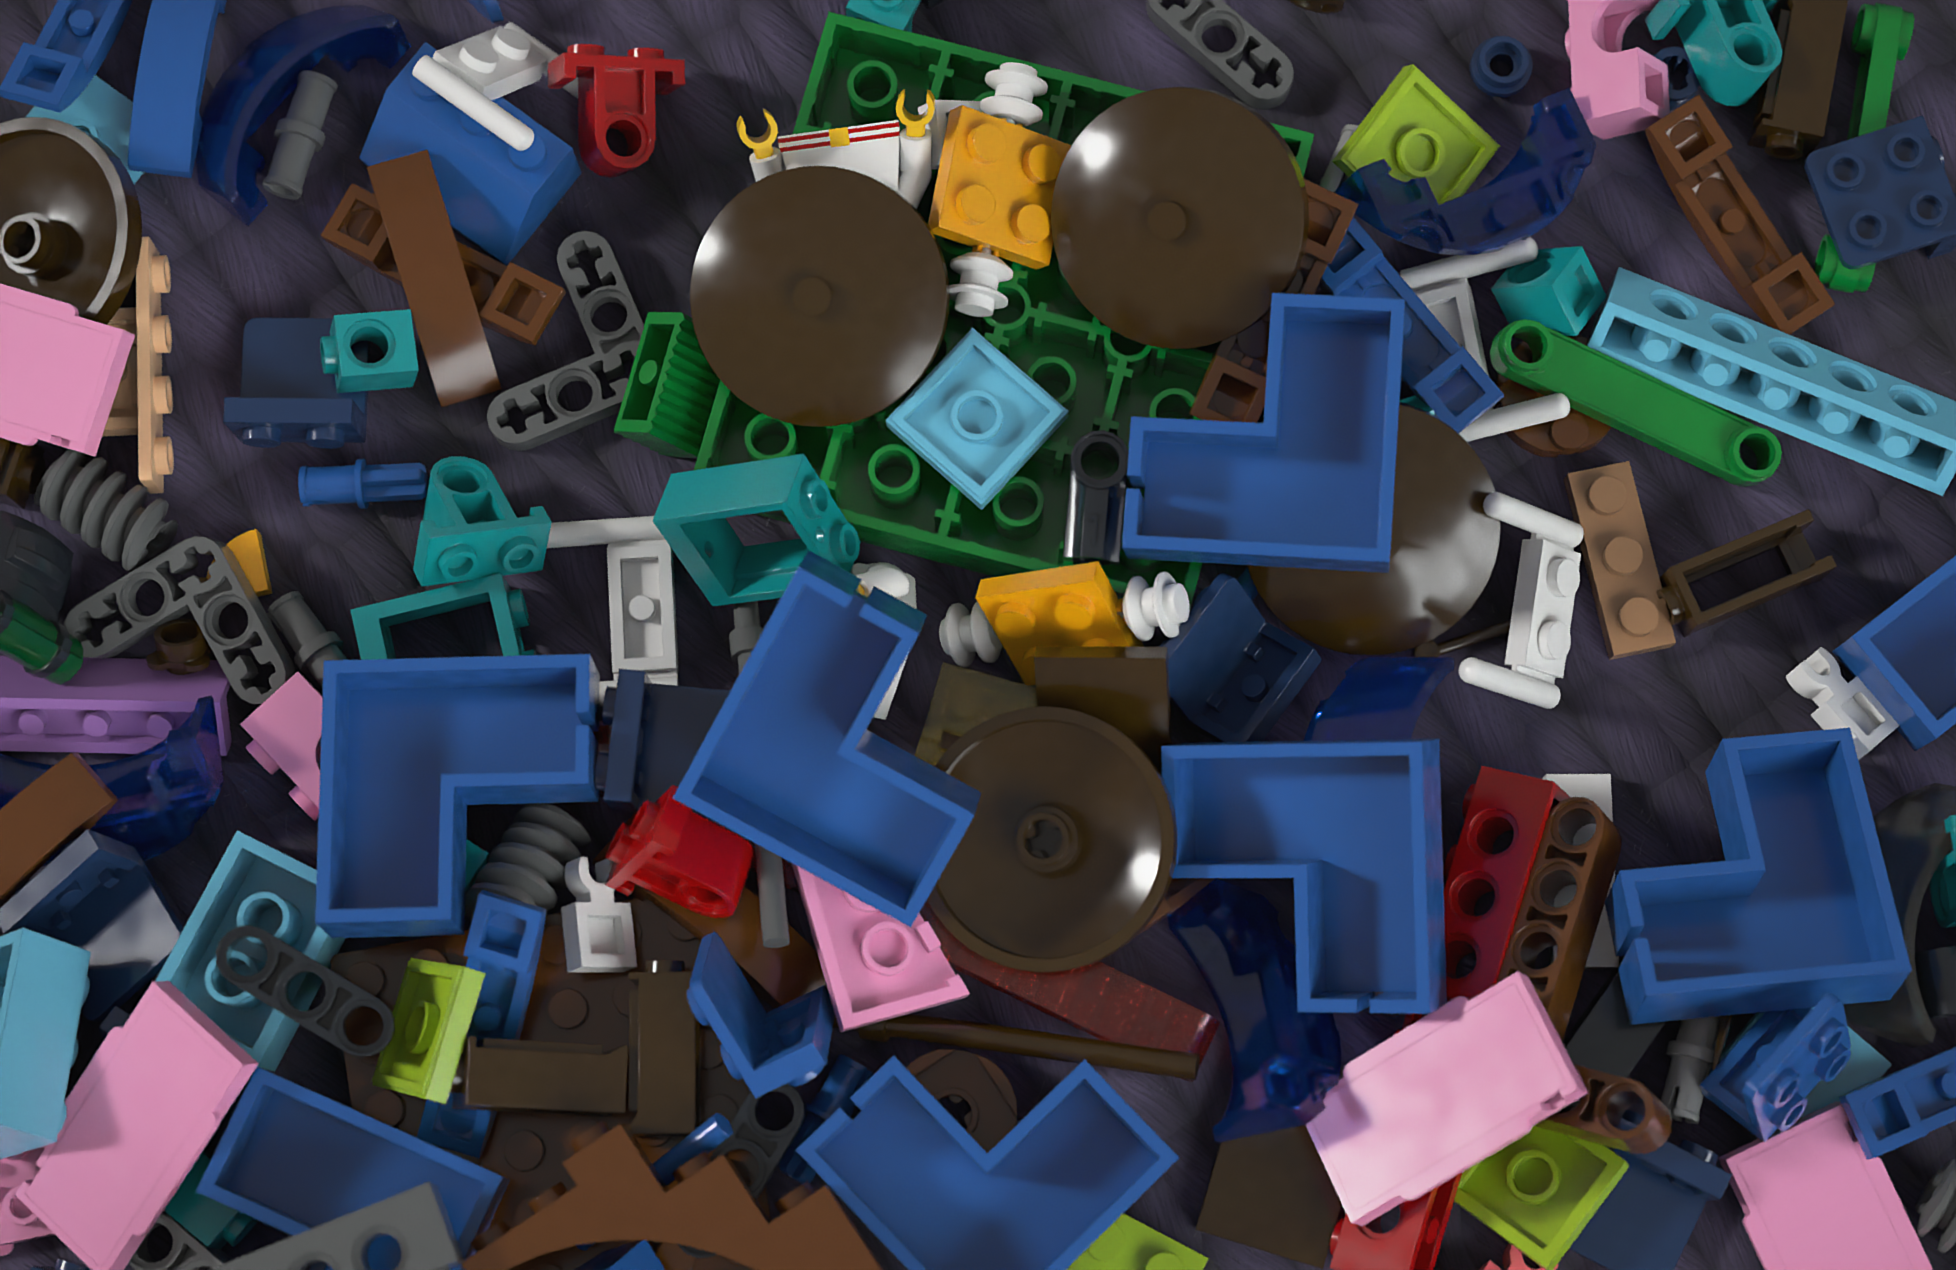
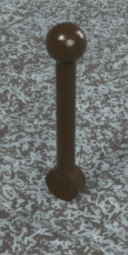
(1433, 649)

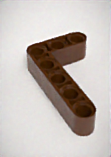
(1573, 931)

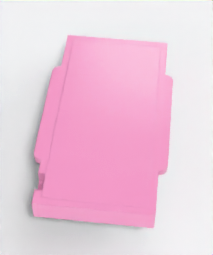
(56, 372)
(1442, 1097)
(136, 1127)
(1820, 1201)

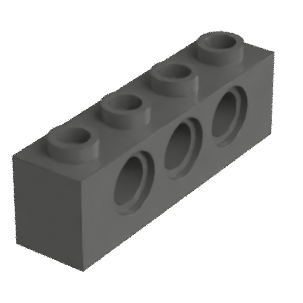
(412, 1217)

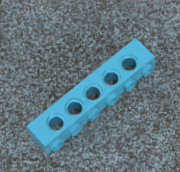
(1779, 380)

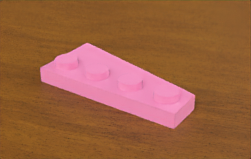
(872, 960)

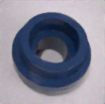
(1505, 50)

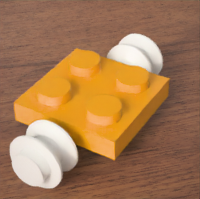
(996, 188)
(1060, 609)

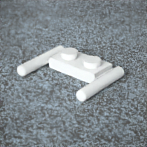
(488, 68)
(1449, 297)
(639, 593)
(1541, 606)

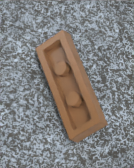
(1619, 560)

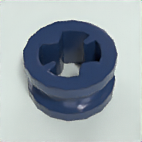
(1678, 59)

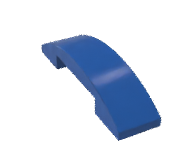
(65, 53)
(171, 85)
(1431, 359)
(505, 947)
(1903, 1104)

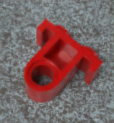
(616, 95)
(680, 858)

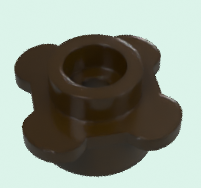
(179, 648)

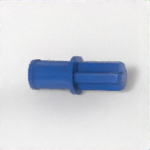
(362, 483)
(843, 1081)

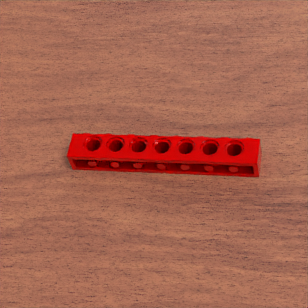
(1490, 807)

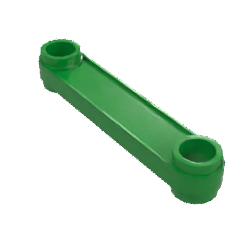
(1882, 38)
(1636, 403)

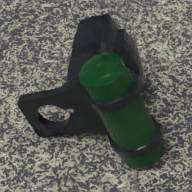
(32, 591)

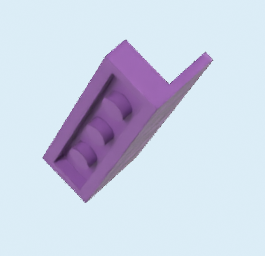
(105, 706)

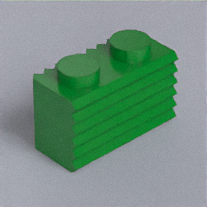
(668, 388)

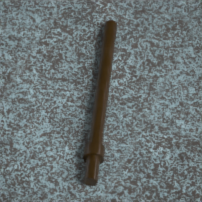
(1034, 1044)

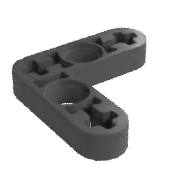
(1189, 24)
(610, 352)
(205, 601)

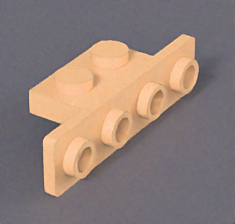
(143, 391)

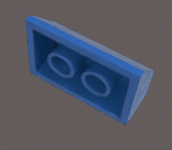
(487, 186)

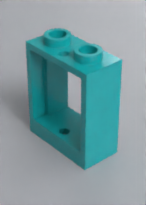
(726, 571)
(508, 606)

